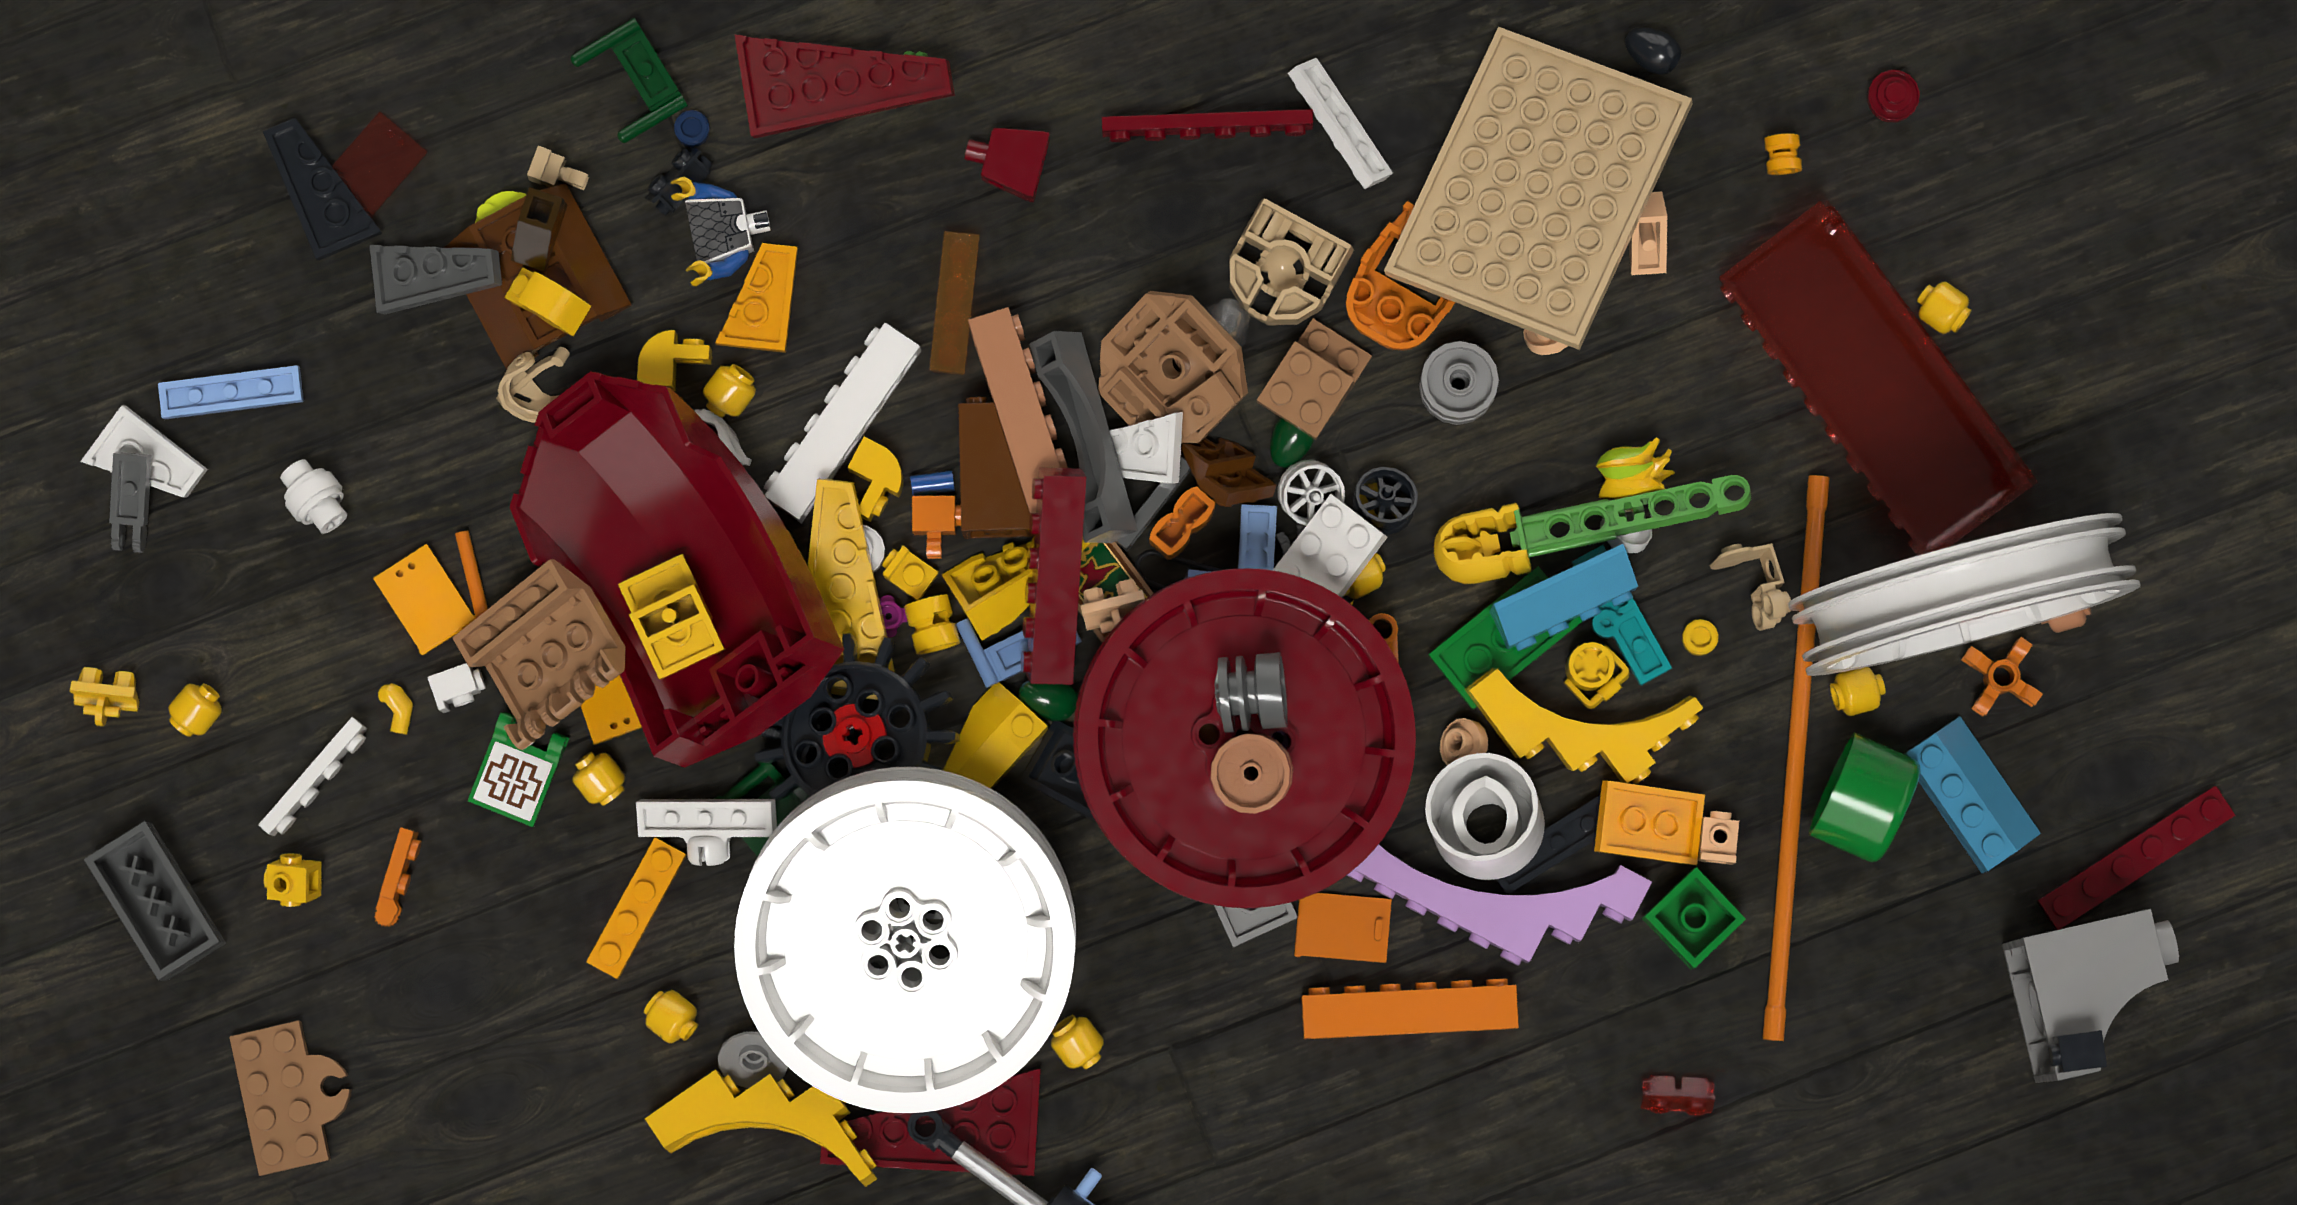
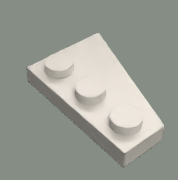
(1150, 449)
(170, 465)

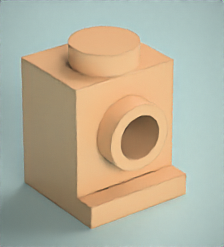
(1716, 852)

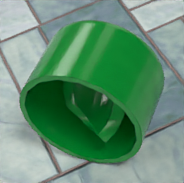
(1865, 798)

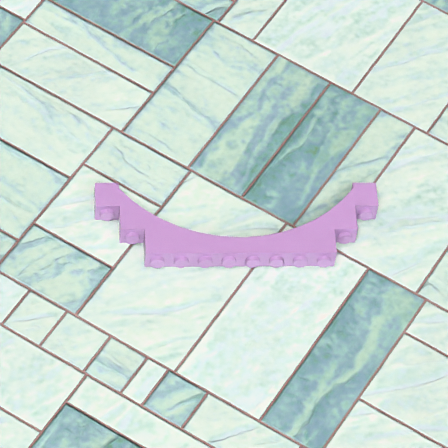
(1503, 921)

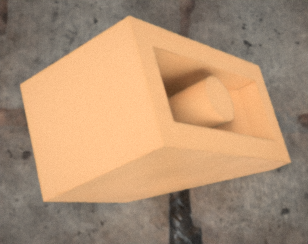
(1649, 239)

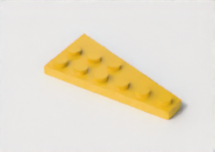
(844, 571)

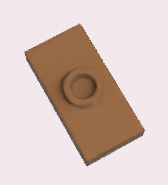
(1204, 403)

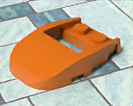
(1385, 308)

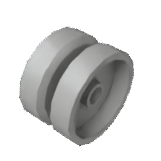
(1462, 362)

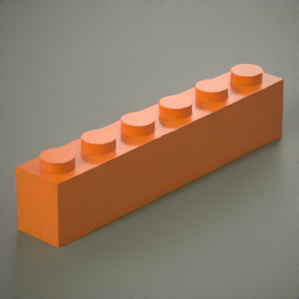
(1409, 1011)

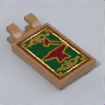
(1104, 567)

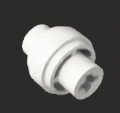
(313, 496)

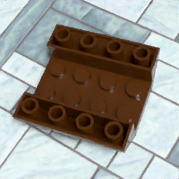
(574, 264)

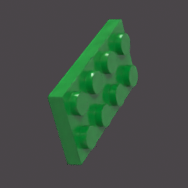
(1480, 646)

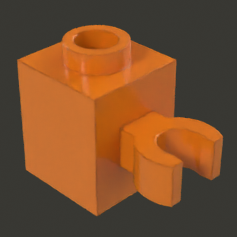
(934, 518)

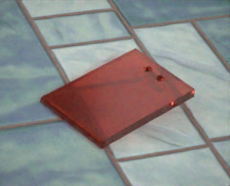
(378, 162)

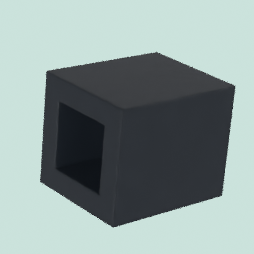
(2078, 1051)

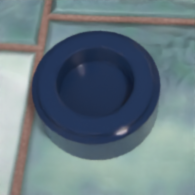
(692, 128)

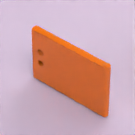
(1343, 927)

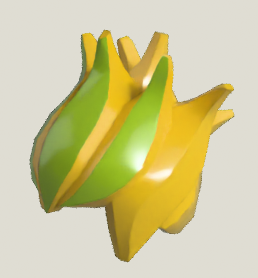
(1633, 470)

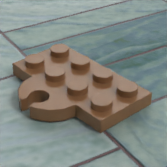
(286, 1096)

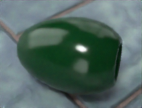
(1288, 444)
(1049, 701)

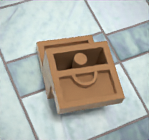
(1314, 379)

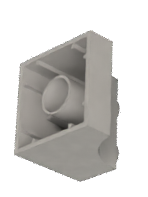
(2083, 978)

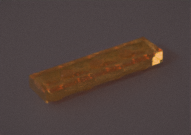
(954, 303)

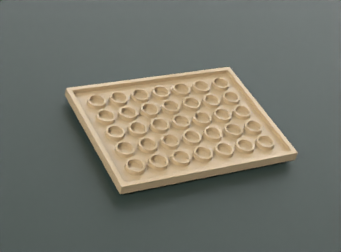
(1538, 187)

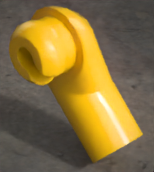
(399, 704)

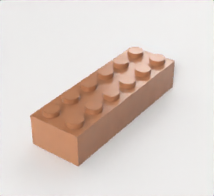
(1016, 396)

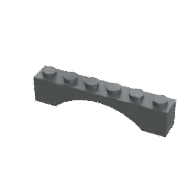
(1068, 375)

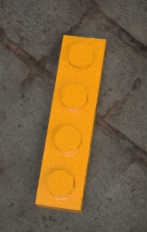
(636, 908)

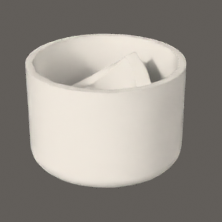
(1477, 782)

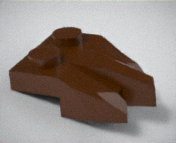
(1227, 472)

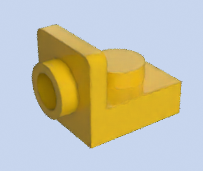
(908, 572)

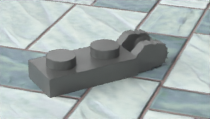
(130, 498)

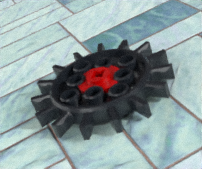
(847, 713)

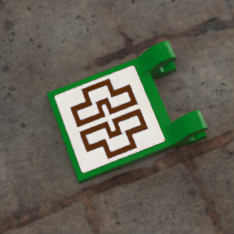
(515, 779)

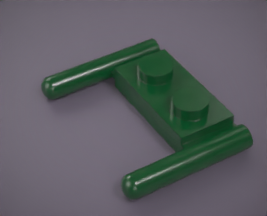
(644, 71)

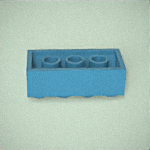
(1564, 598)
(1972, 795)

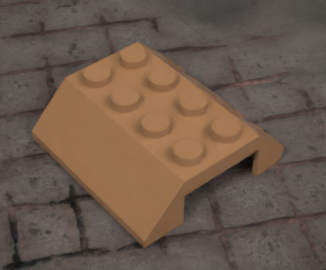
(544, 649)

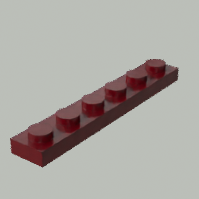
(1193, 125)
(2135, 858)

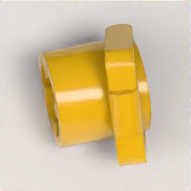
(1591, 668)

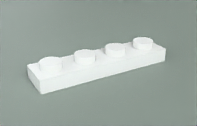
(1340, 123)
(304, 789)

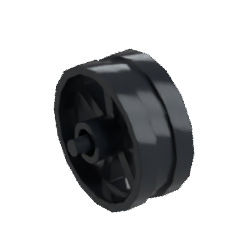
(1385, 500)

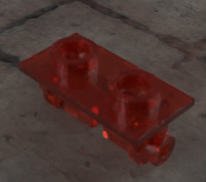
(1694, 1097)

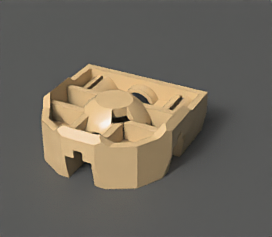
(1277, 260)

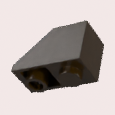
(538, 229)

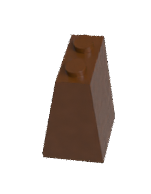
(988, 479)

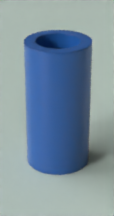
(932, 483)

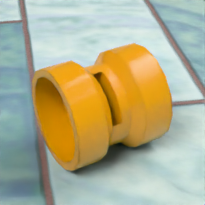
(1783, 154)

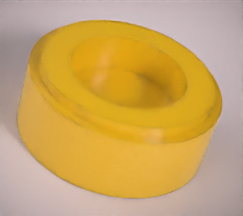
(1700, 637)

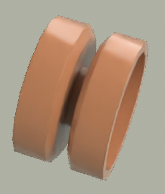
(1232, 782)

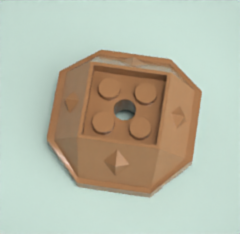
(1139, 354)

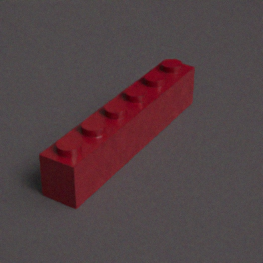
(1055, 575)

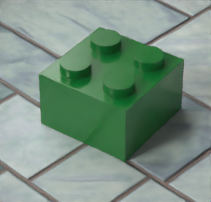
(1693, 918)

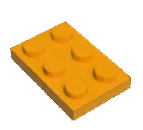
(1649, 823)

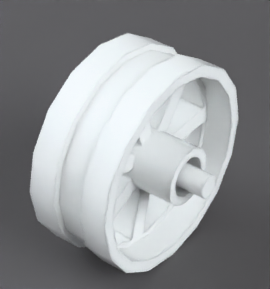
(1309, 491)

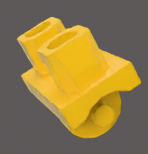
(105, 699)

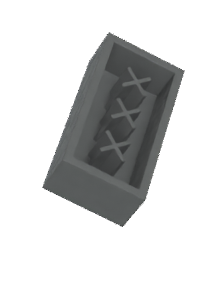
(155, 901)

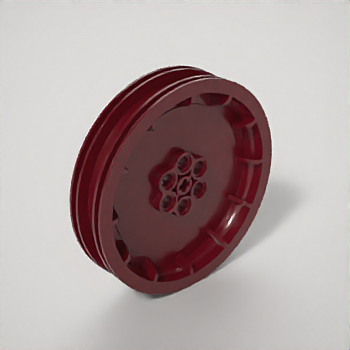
(1152, 773)

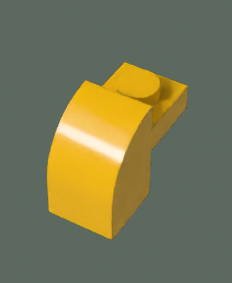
(548, 301)
(662, 353)
(882, 470)

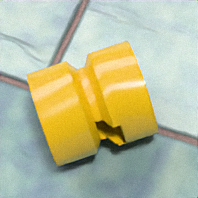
(932, 624)

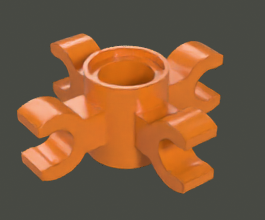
(1986, 666)

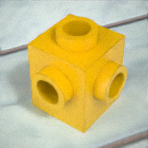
(293, 880)

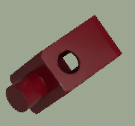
(1011, 160)

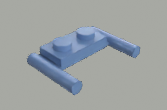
(998, 660)

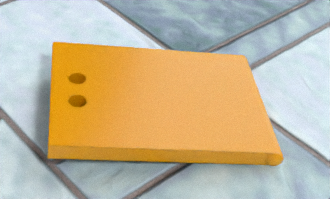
(424, 599)
(609, 707)

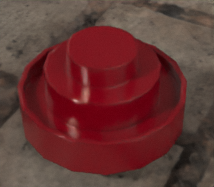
(1893, 96)

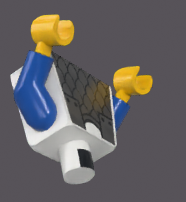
(718, 229)

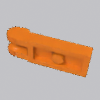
(396, 879)

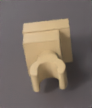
(549, 169)

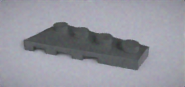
(424, 275)

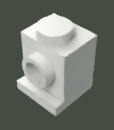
(456, 686)

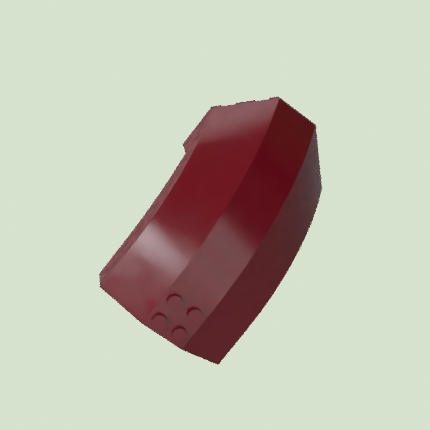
(637, 479)

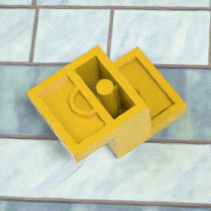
(671, 616)

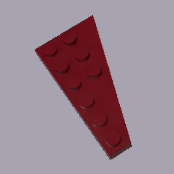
(995, 1124)

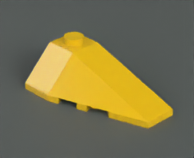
(992, 587)
(994, 737)

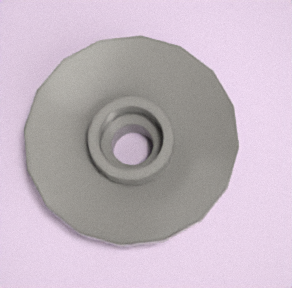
(749, 1059)

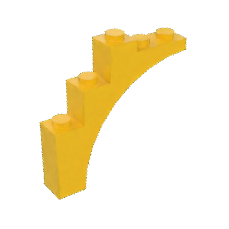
(1622, 745)
(713, 1108)

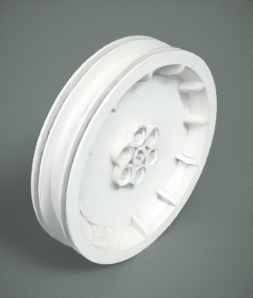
(1963, 593)
(870, 1029)

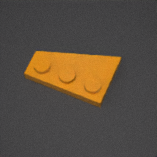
(764, 303)

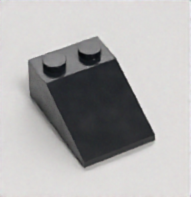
(1055, 772)

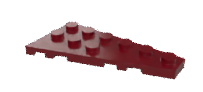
(817, 84)

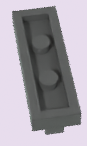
(1153, 506)

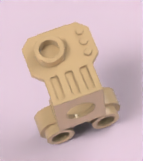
(1768, 601)

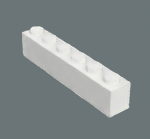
(843, 421)

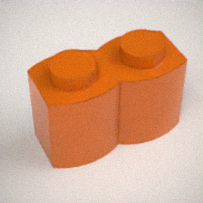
(1189, 516)

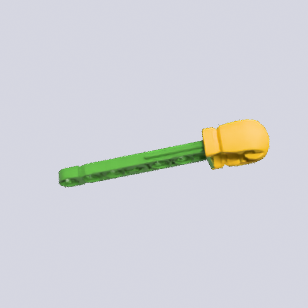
(1466, 537)

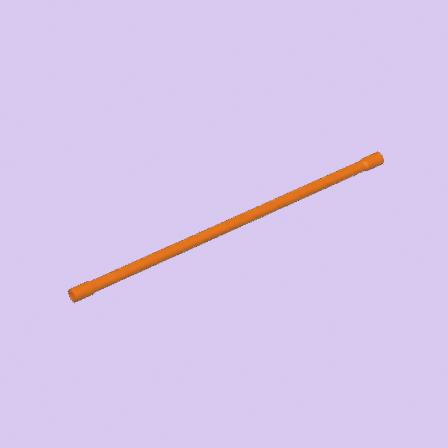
(1775, 1010)

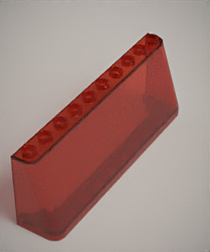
(1876, 380)

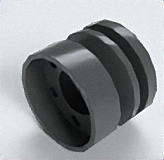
(1252, 692)

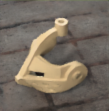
(523, 384)

